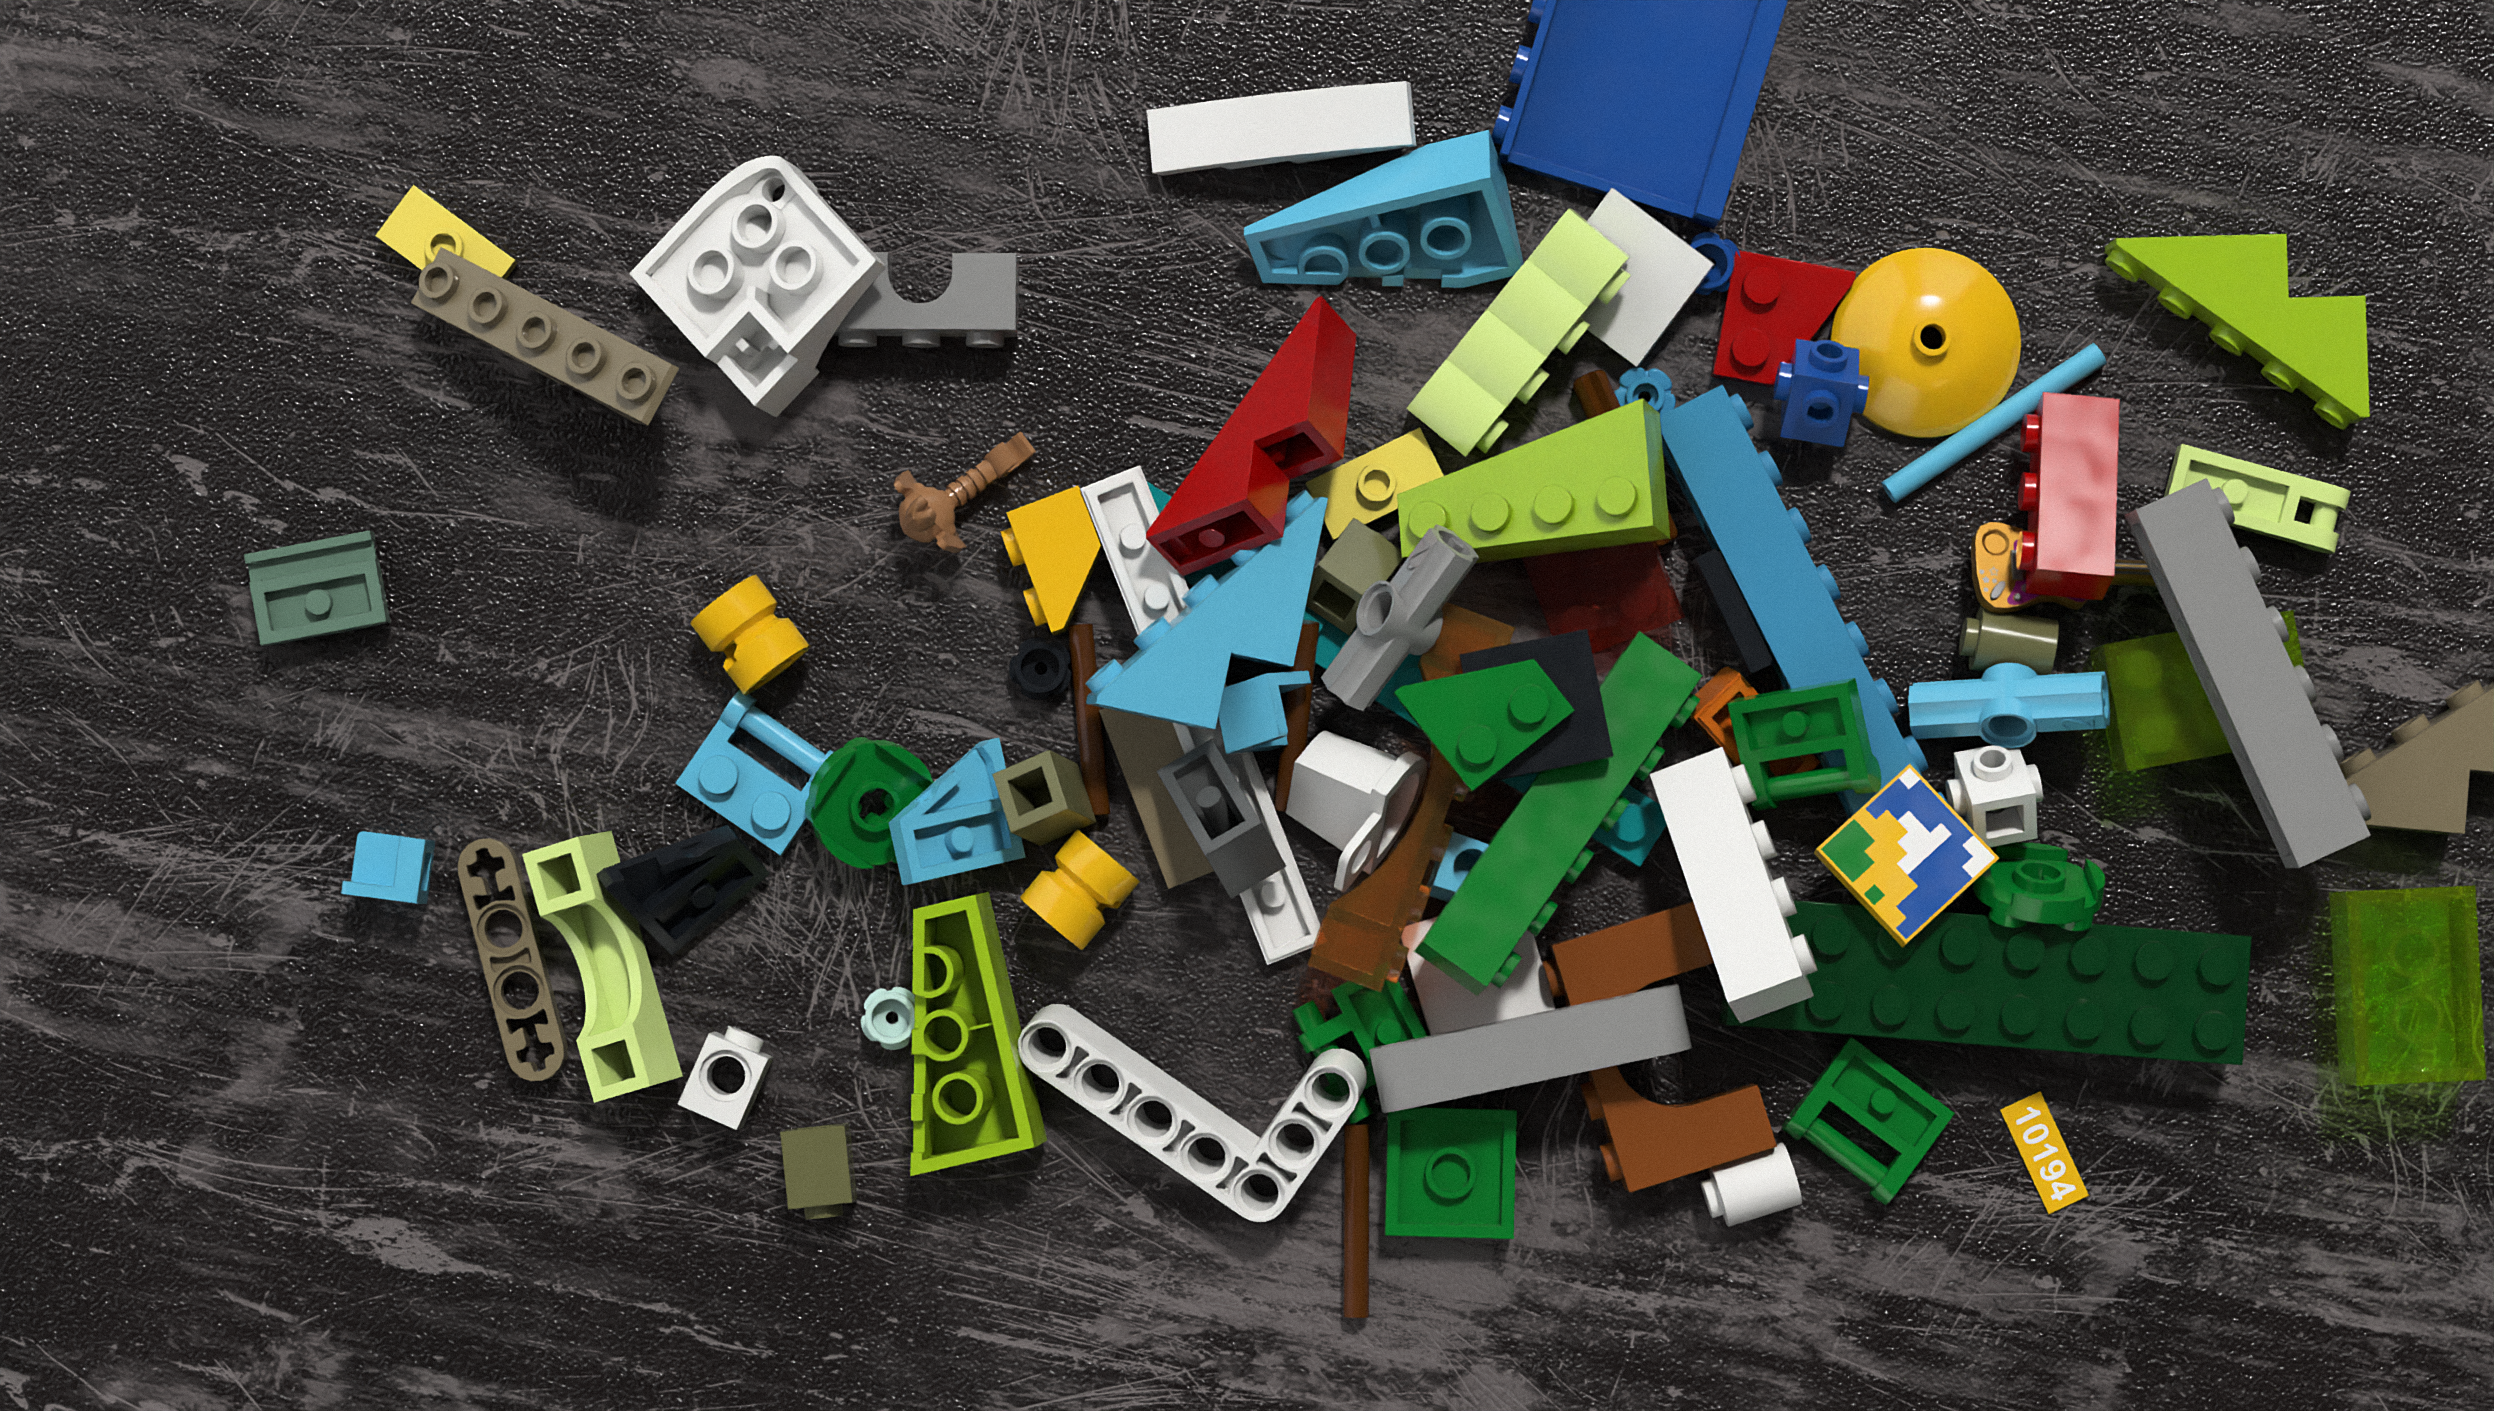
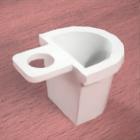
(1354, 799)

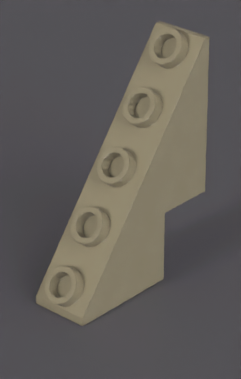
(544, 337)
(2426, 772)

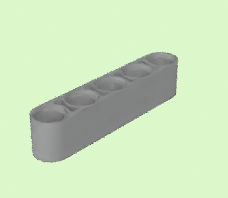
(1530, 1048)

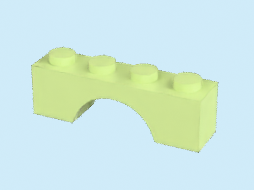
(625, 1026)

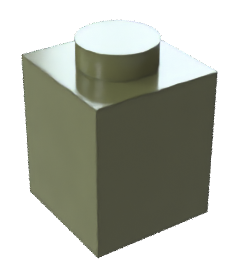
(1348, 570)
(1044, 798)
(819, 1169)

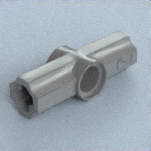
(1399, 617)

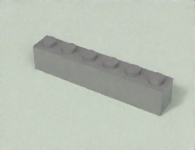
(2248, 674)

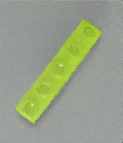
(2244, 296)

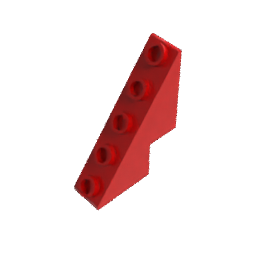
(1279, 431)

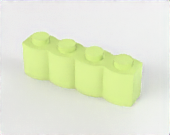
(1519, 332)

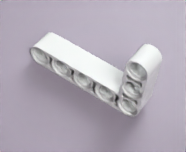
(1193, 1115)

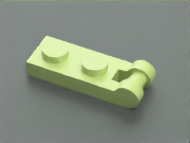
(2264, 497)

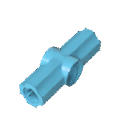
(2009, 705)

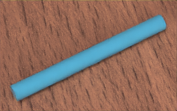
(1992, 423)

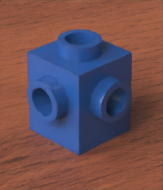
(1820, 391)

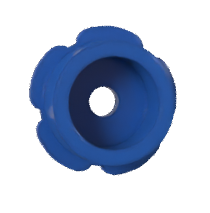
(1723, 253)

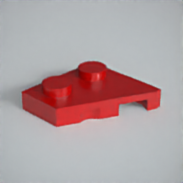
(1769, 308)

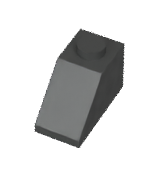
(1221, 818)

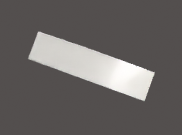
(1281, 127)

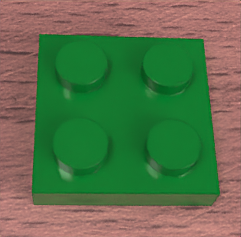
(1451, 1172)

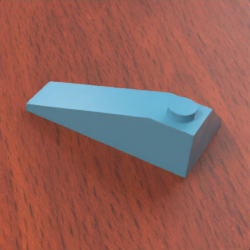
(1415, 217)

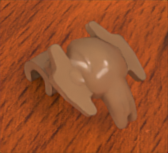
(929, 512)

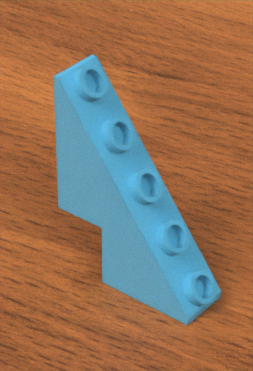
(1245, 614)

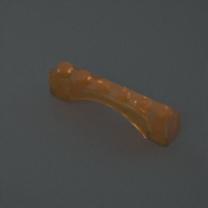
(1365, 925)

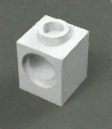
(706, 1098)

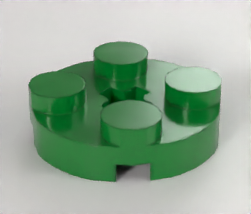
(842, 781)
(2040, 887)

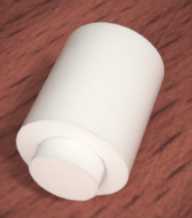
(1752, 1186)

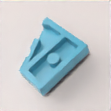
(956, 821)

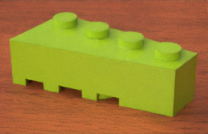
(1553, 495)
(969, 1081)

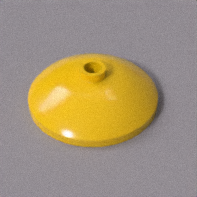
(1921, 388)

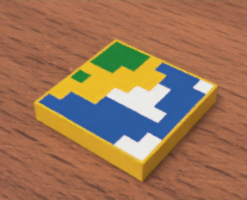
(1906, 855)

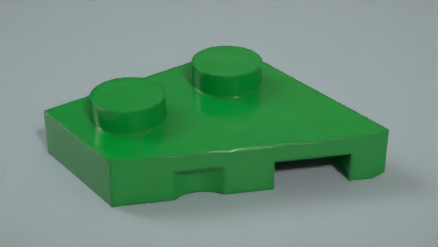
(1485, 716)

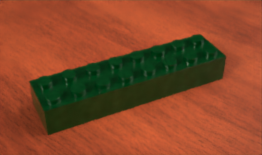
(2022, 985)

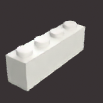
(1732, 884)

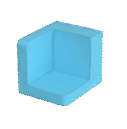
(1254, 714)
(391, 868)

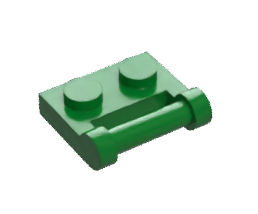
(1802, 724)
(1881, 1103)

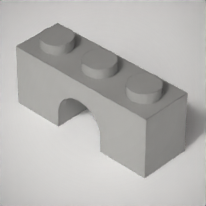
(976, 305)

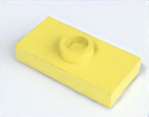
(424, 226)
(1370, 483)

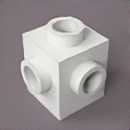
(1996, 794)

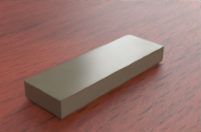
(1142, 749)

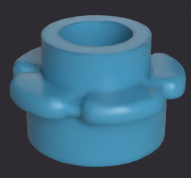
(1652, 381)

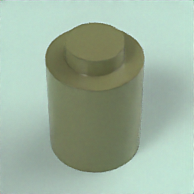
(2009, 639)

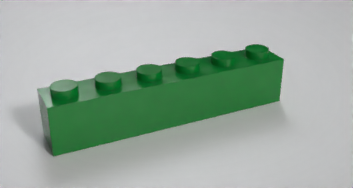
(1555, 820)

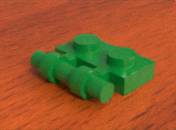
(1375, 1022)

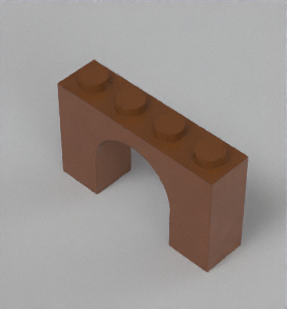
(1645, 1137)

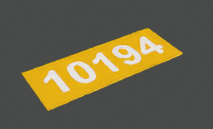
(2044, 1152)

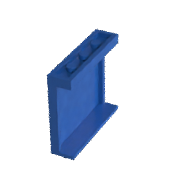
(1640, 98)

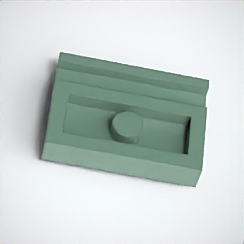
(317, 588)

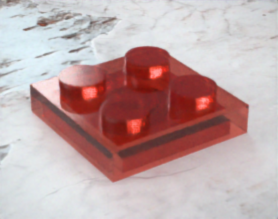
(1605, 591)

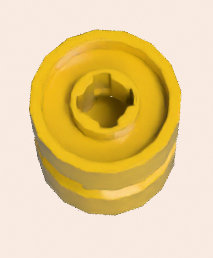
(750, 634)
(1079, 889)

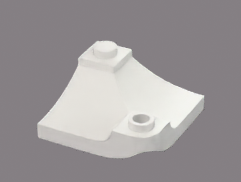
(760, 278)

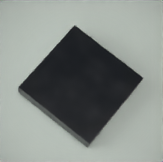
(1571, 667)

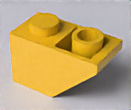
(1059, 552)

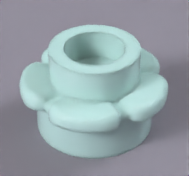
(874, 1021)

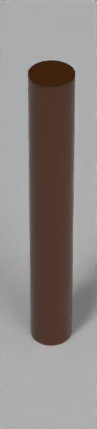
(1297, 712)
(1088, 718)
(1356, 1220)

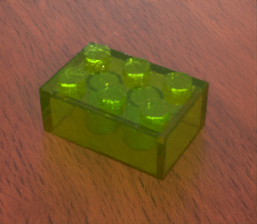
(2159, 702)
(2407, 985)

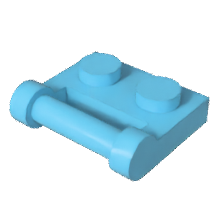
(744, 787)

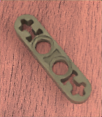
(502, 962)

